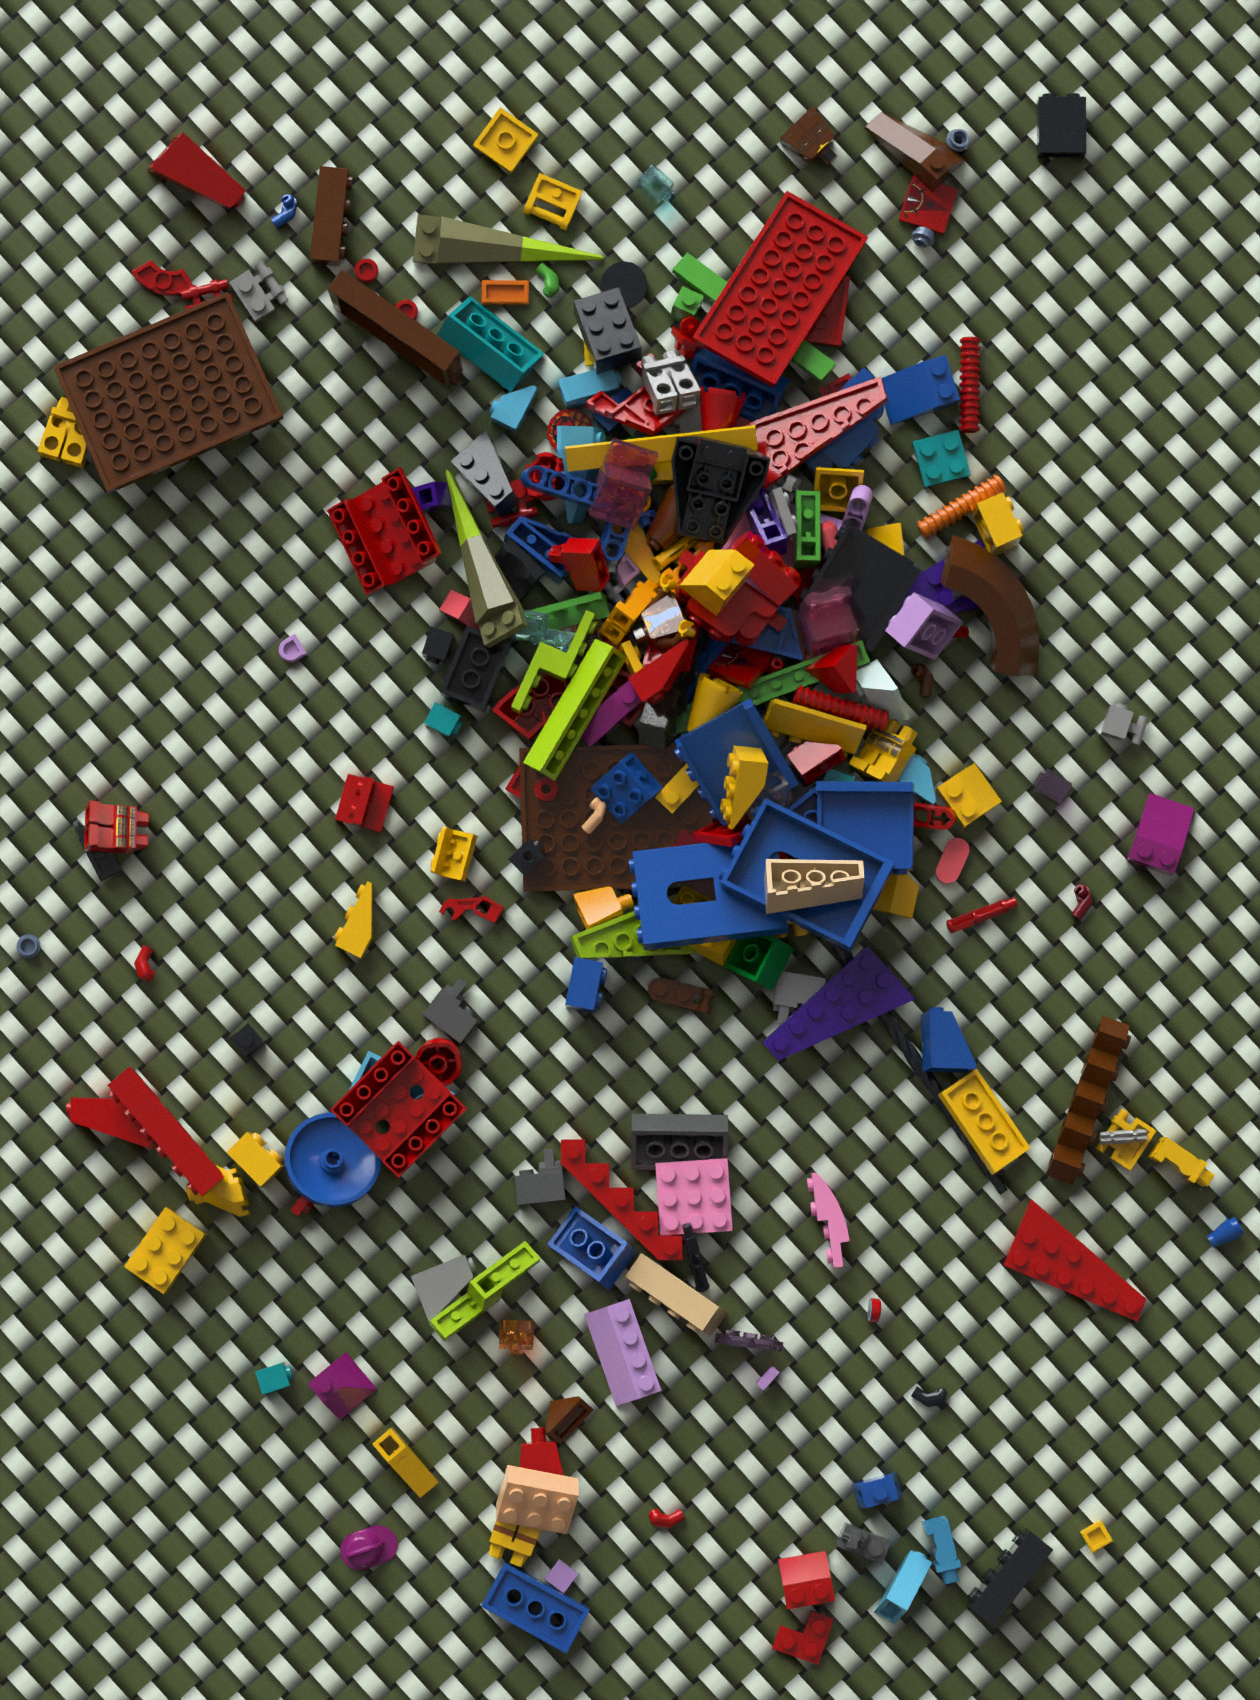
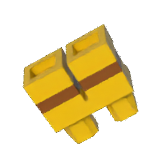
(522, 1545)

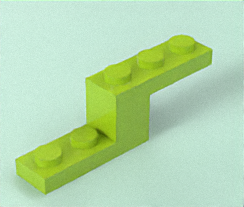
(554, 662)
(484, 1291)

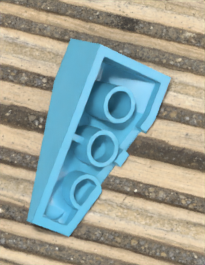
(578, 436)

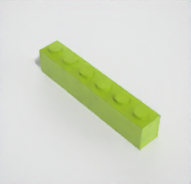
(575, 709)

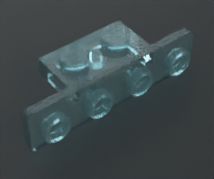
(539, 631)

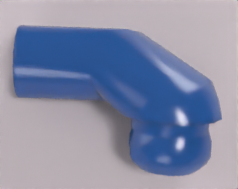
(287, 211)
(646, 518)

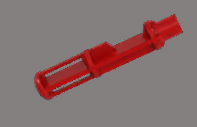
(980, 915)

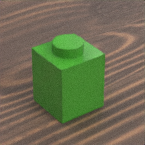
(686, 304)

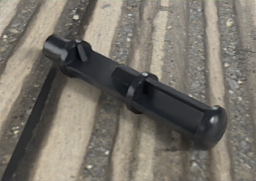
(695, 1259)

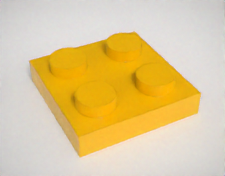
(505, 140)

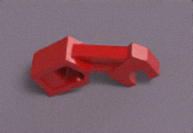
(460, 905)

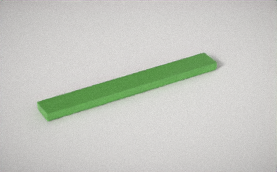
(711, 285)

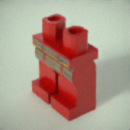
(114, 828)

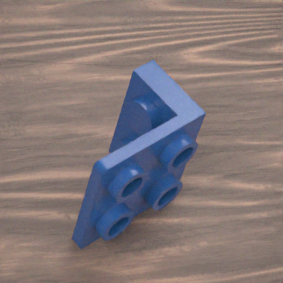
(626, 787)

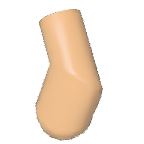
(597, 817)

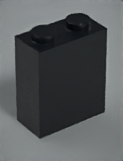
(1061, 126)

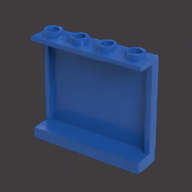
(872, 816)

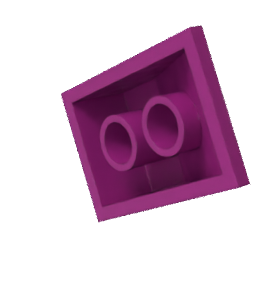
(1160, 834)

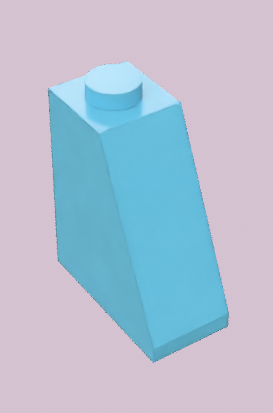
(581, 387)
(903, 1587)

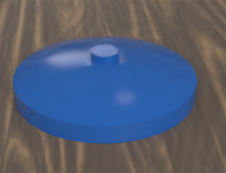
(329, 1162)

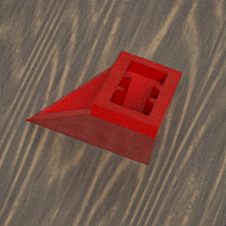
(837, 669)

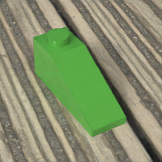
(807, 539)

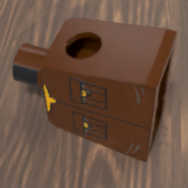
(810, 138)

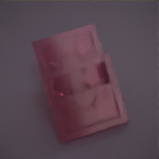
(623, 484)
(827, 621)

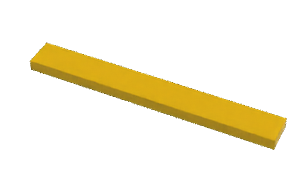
(592, 455)

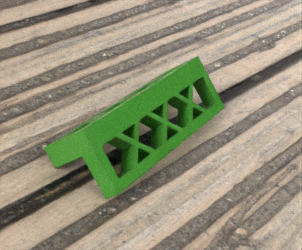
(572, 611)

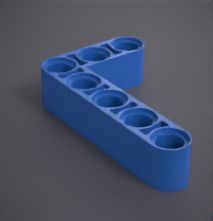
(567, 493)

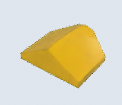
(898, 896)

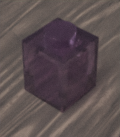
(1051, 786)

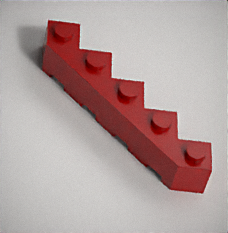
(619, 1201)

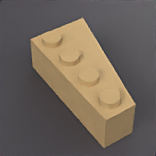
(811, 883)
(676, 1295)

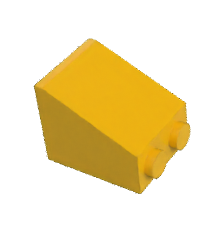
(717, 578)

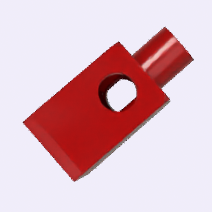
(541, 1454)

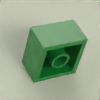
(759, 959)

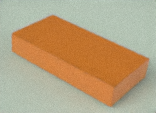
(505, 292)

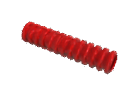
(969, 400)
(841, 708)

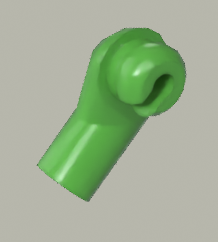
(551, 280)

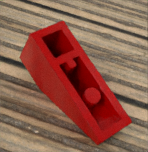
(659, 675)

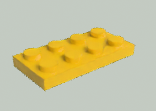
(984, 1121)

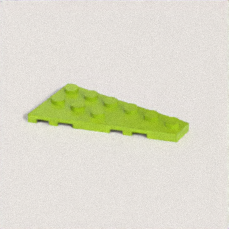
(619, 939)

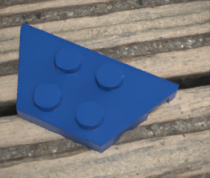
(779, 643)

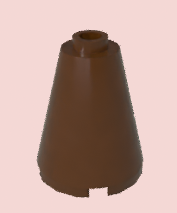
(664, 527)

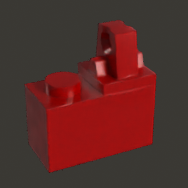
(584, 561)

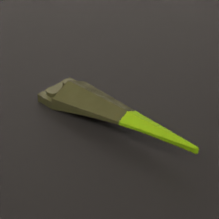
(458, 242)
(492, 598)

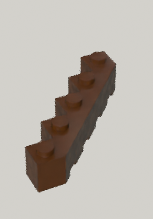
(1088, 1100)

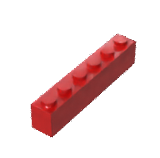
(166, 1131)

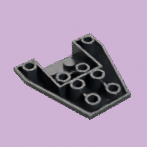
(714, 485)

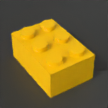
(997, 524)
(165, 1250)

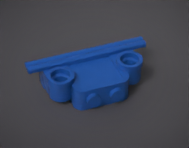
(848, 447)

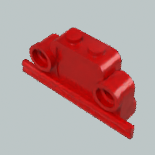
(741, 618)

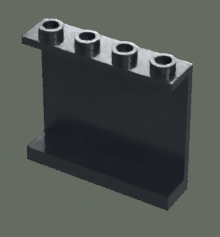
(876, 578)

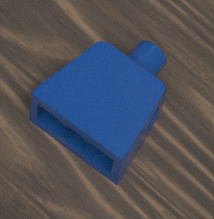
(877, 1490)

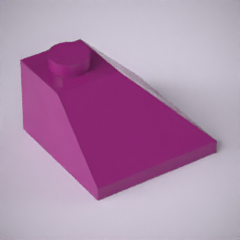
(342, 1386)

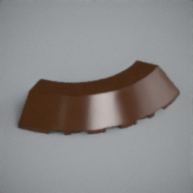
(1003, 602)

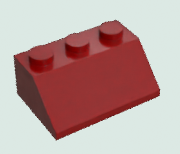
(768, 571)

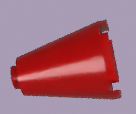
(719, 408)

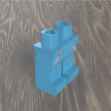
(943, 1548)

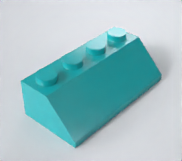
(490, 343)

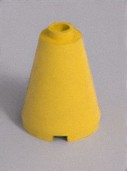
(711, 700)

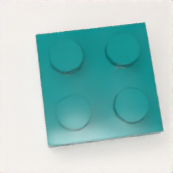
(941, 458)

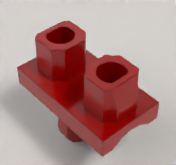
(684, 337)

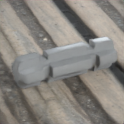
(1123, 1136)

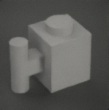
(1119, 722)

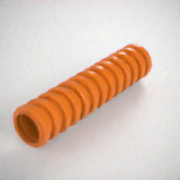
(960, 507)

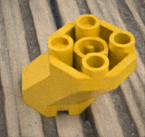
(227, 1195)

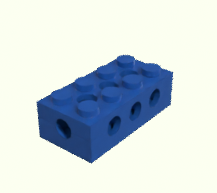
(539, 1623)

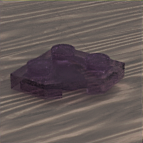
(749, 1340)

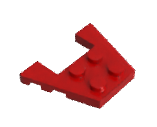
(634, 411)

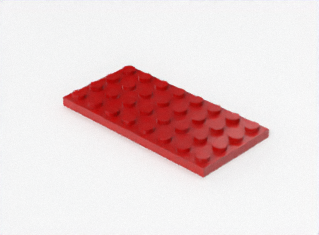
(779, 289)

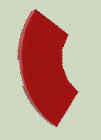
(161, 281)

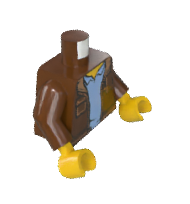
(665, 618)

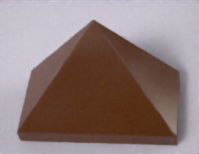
(566, 1416)

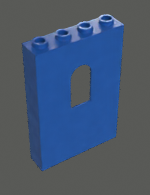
(784, 831)
(693, 923)

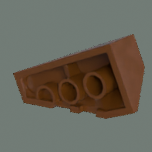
(919, 152)

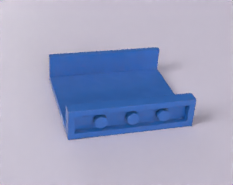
(709, 745)

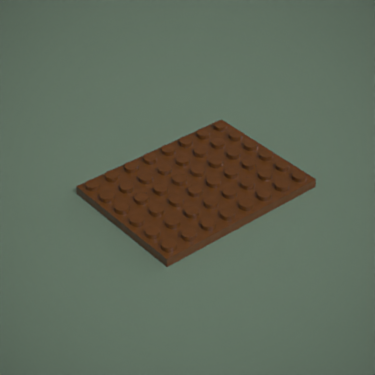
(168, 392)
(600, 858)

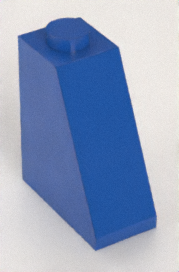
(944, 1043)

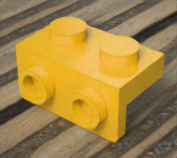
(453, 854)

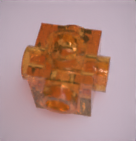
(516, 1335)

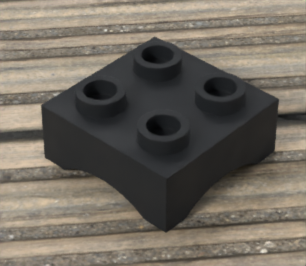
(518, 569)

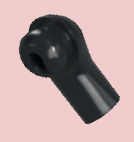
(930, 1399)

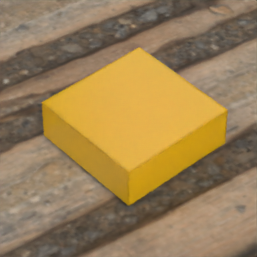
(1096, 1536)

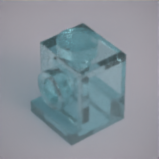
(652, 177)

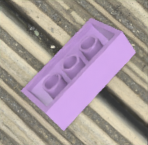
(622, 1352)

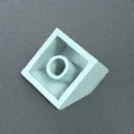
(880, 691)

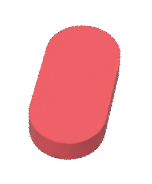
(952, 860)

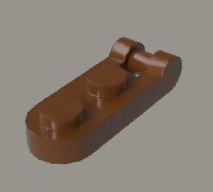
(680, 994)

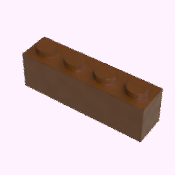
(330, 216)

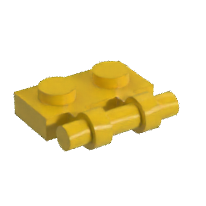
(1127, 1153)

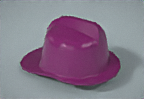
(368, 1547)

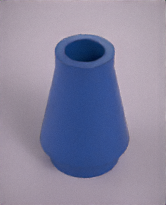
(1226, 1232)

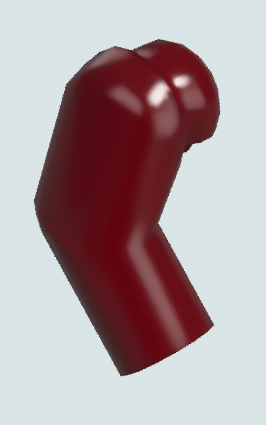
(1084, 901)

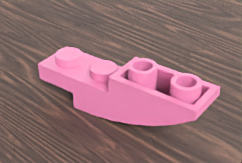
(827, 1208)

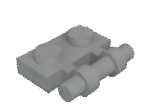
(253, 297)
(780, 503)

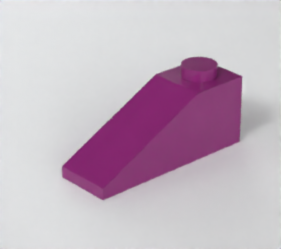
(611, 713)

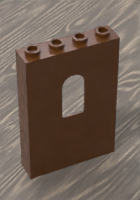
(396, 329)

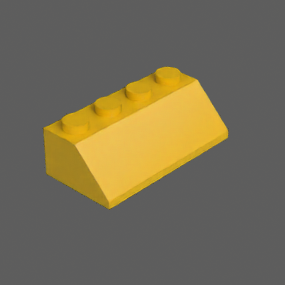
(812, 726)

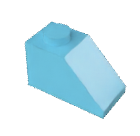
(512, 408)
(919, 773)

